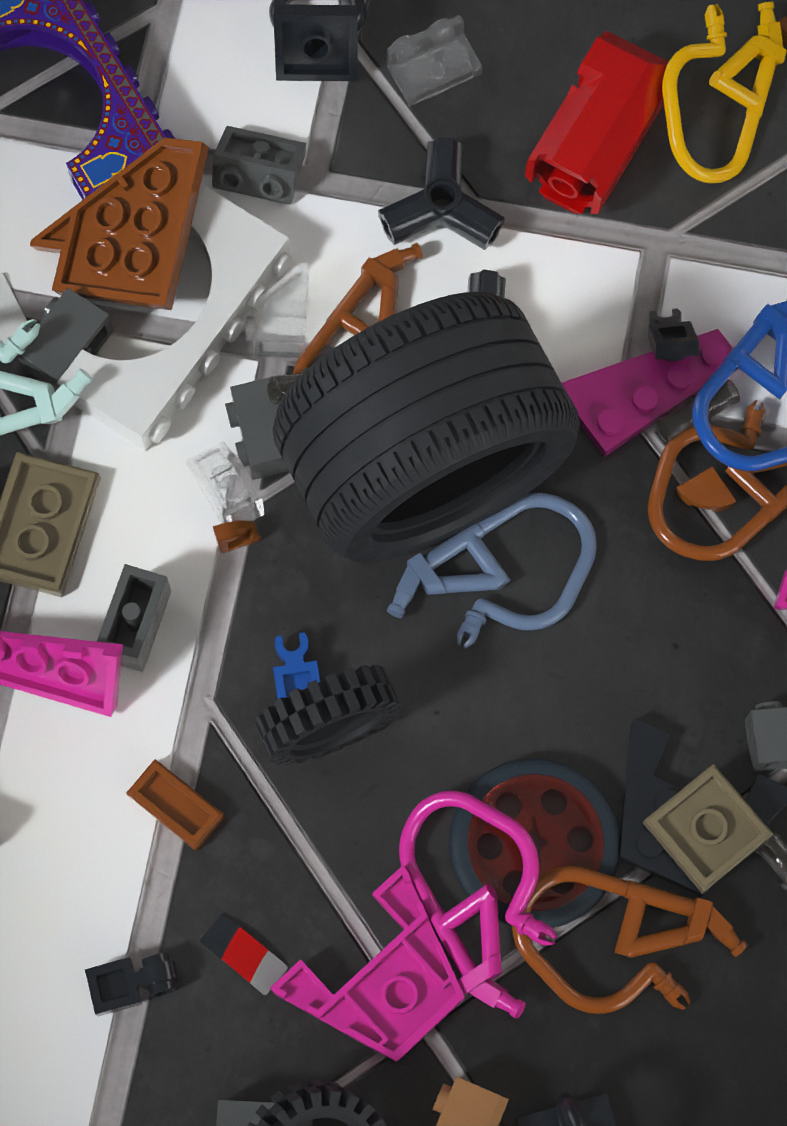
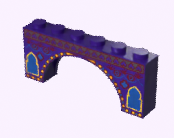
(127, 119)

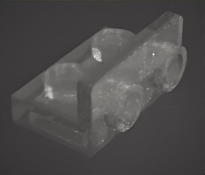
(432, 60)

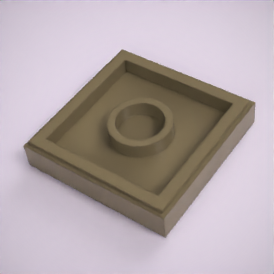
(707, 828)

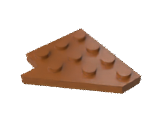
(132, 230)

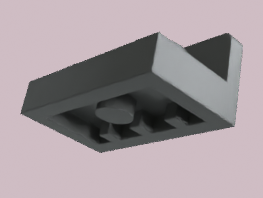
(257, 164)

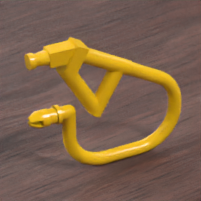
(765, 47)

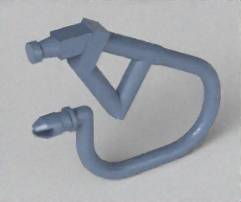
(420, 570)

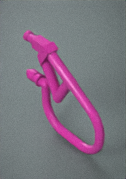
(478, 979)

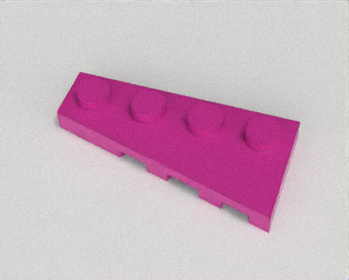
(633, 394)
(62, 669)

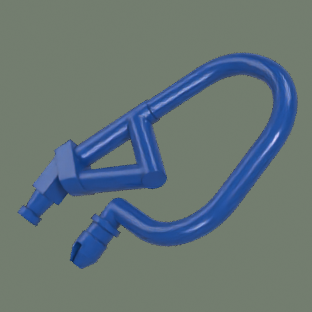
(770, 321)

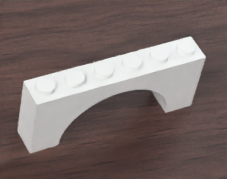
(145, 392)

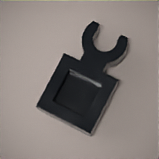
(671, 337)

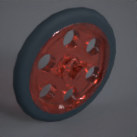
(584, 808)

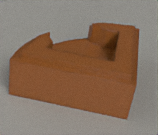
(706, 492)
(235, 535)

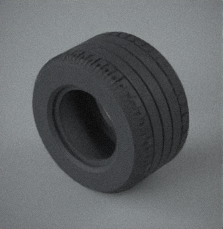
(424, 426)

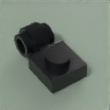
(117, 985)

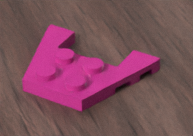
(397, 993)

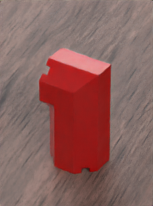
(598, 125)

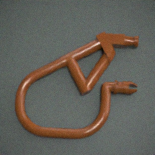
(375, 271)
(771, 504)
(700, 917)

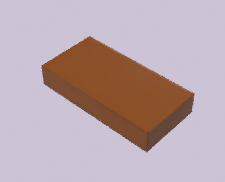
(175, 805)

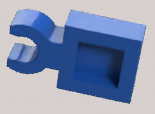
(295, 671)

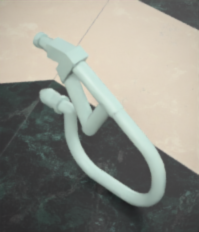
(50, 404)

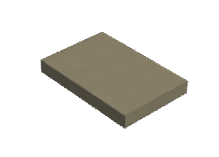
(43, 522)

